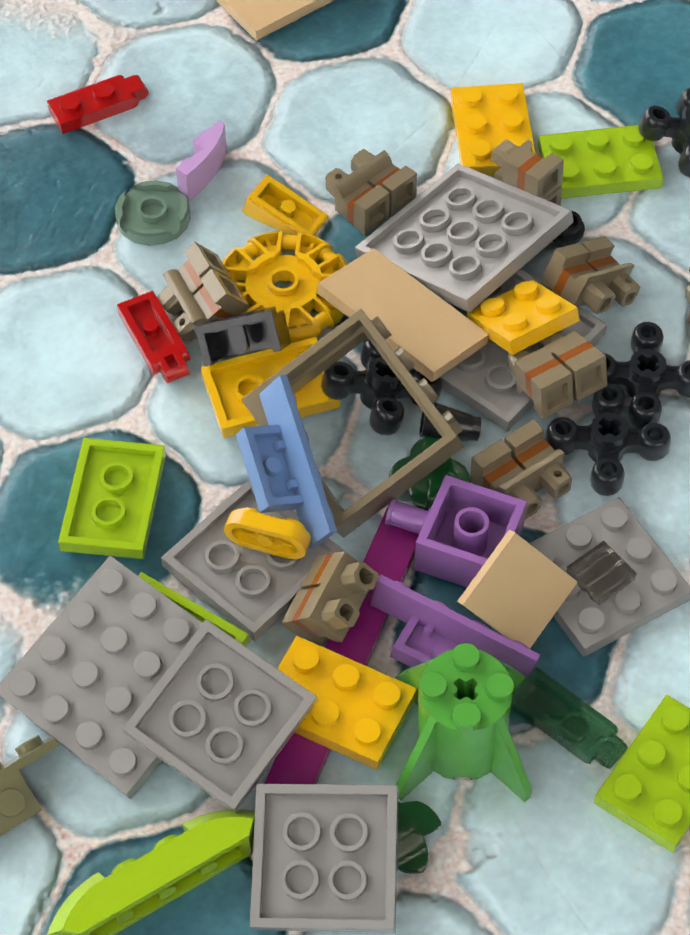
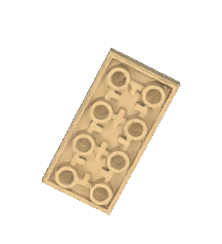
(266, 16)
(419, 320)

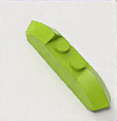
(157, 878)

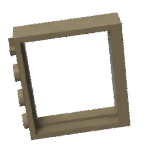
(326, 353)

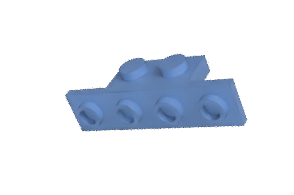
(283, 463)

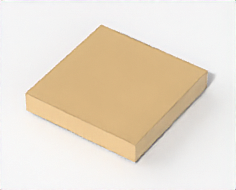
(517, 590)

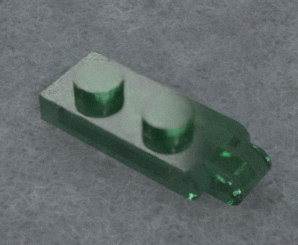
(568, 719)

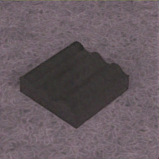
(601, 573)

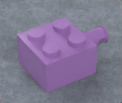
(458, 528)

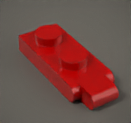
(96, 102)
(155, 336)

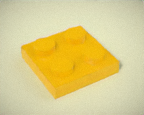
(524, 316)

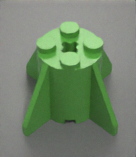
(464, 720)

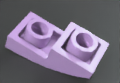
(208, 157)

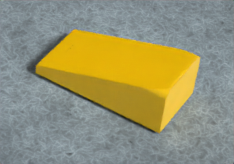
(283, 209)

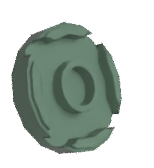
(152, 213)

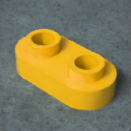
(267, 533)

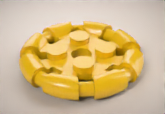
(300, 269)

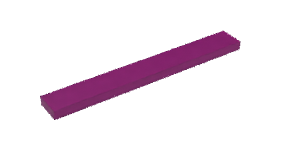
(391, 556)

